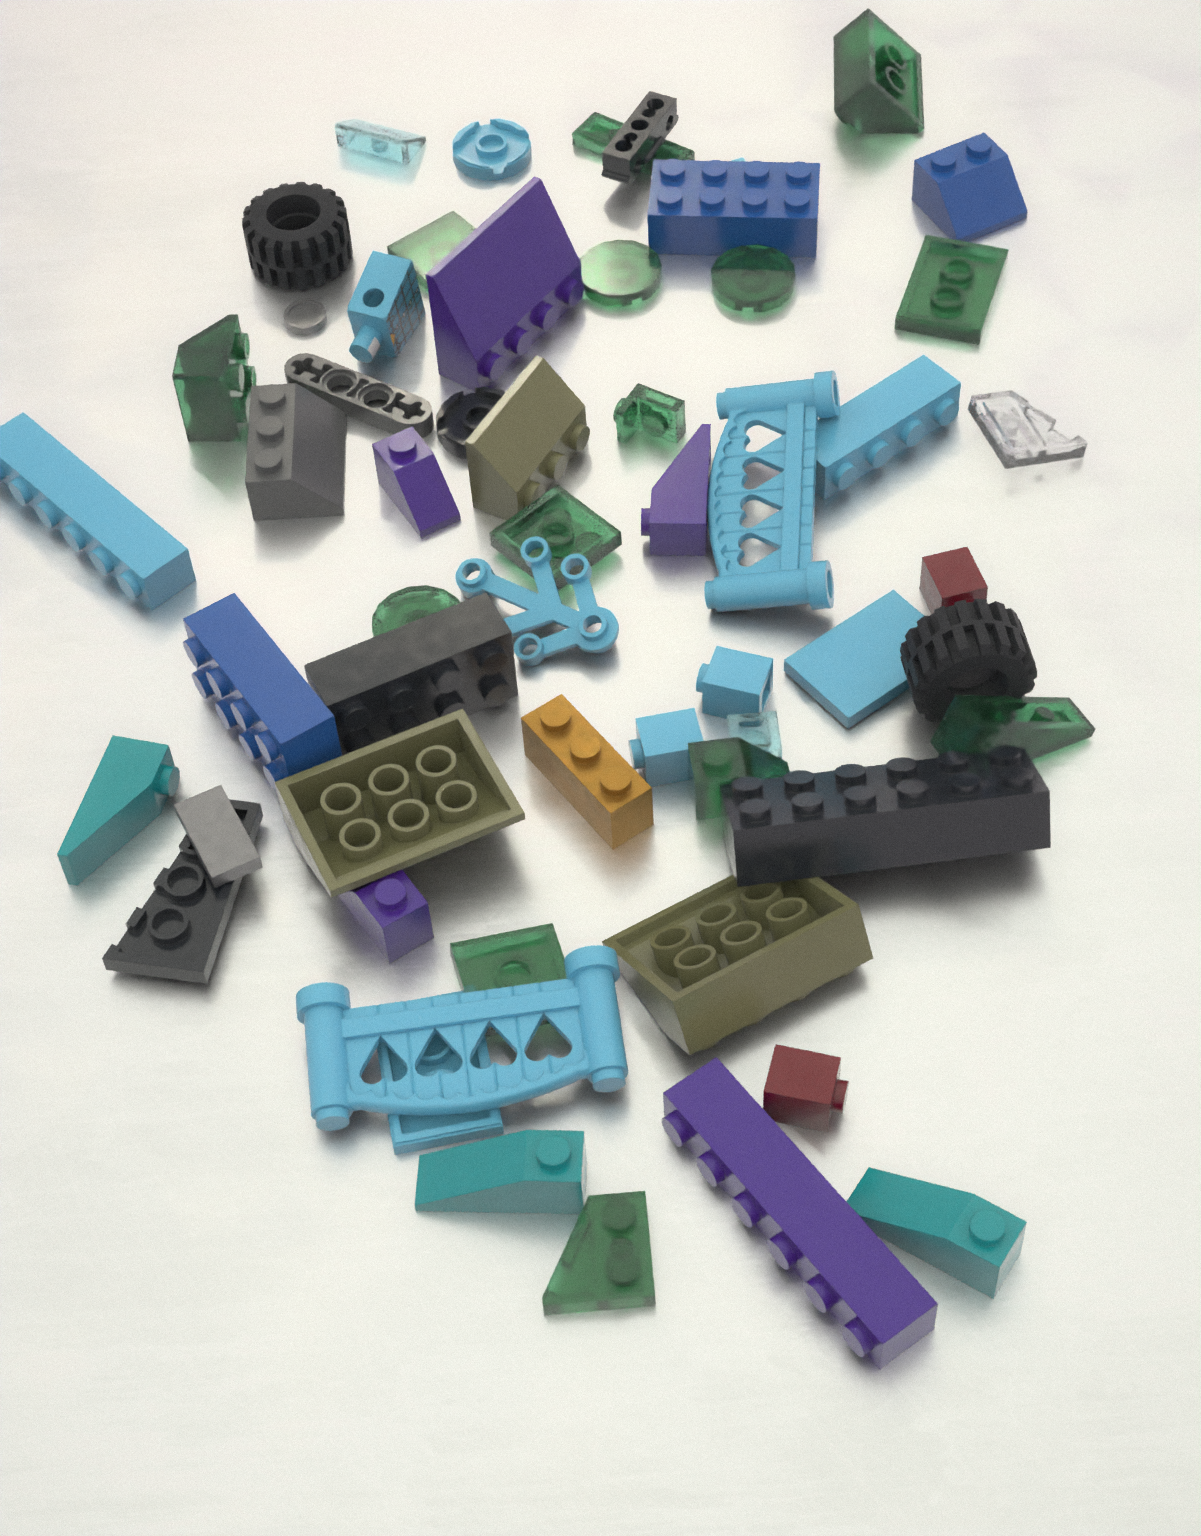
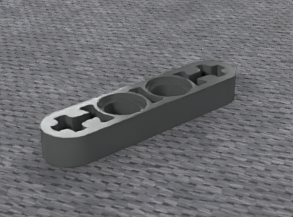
(398, 414)

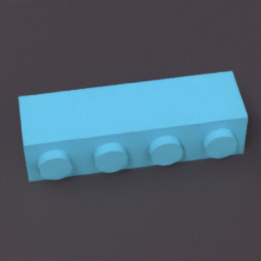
(883, 423)

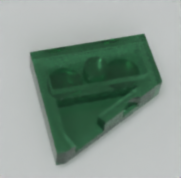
(605, 1258)

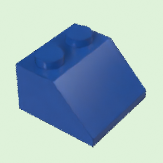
(968, 188)

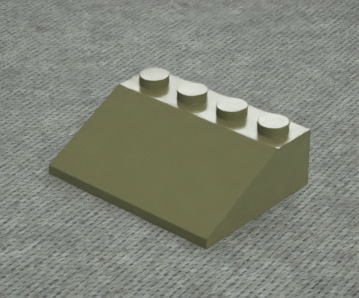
(396, 803)
(739, 955)

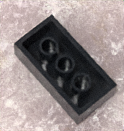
(418, 673)

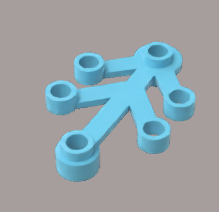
(545, 606)

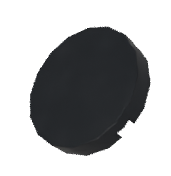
(462, 415)

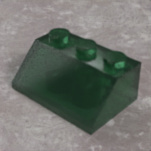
(877, 78)

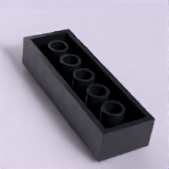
(884, 815)

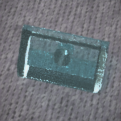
(378, 140)

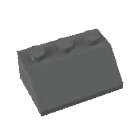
(294, 454)

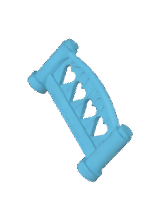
(788, 573)
(345, 1038)

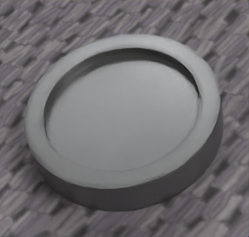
(305, 316)

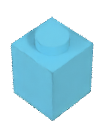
(735, 683)
(663, 745)

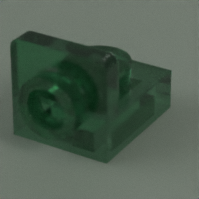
(651, 412)

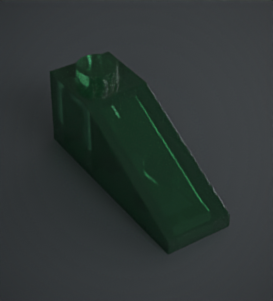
(1034, 723)

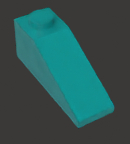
(119, 803)
(507, 1175)
(942, 1227)

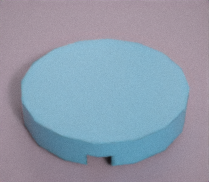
(491, 149)

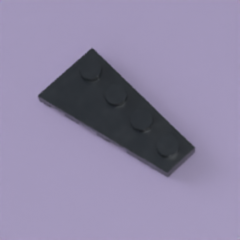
(183, 918)

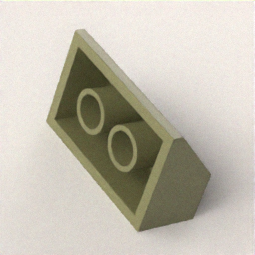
(525, 441)

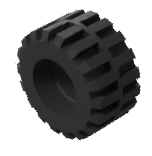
(297, 235)
(966, 652)

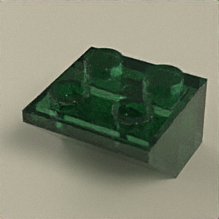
(215, 381)

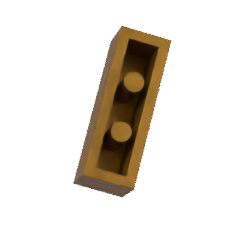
(587, 771)

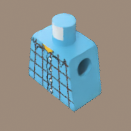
(384, 307)

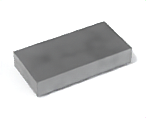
(218, 836)

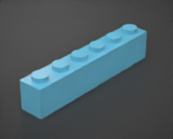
(92, 514)

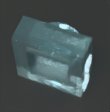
(758, 729)

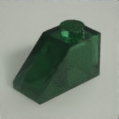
(722, 763)

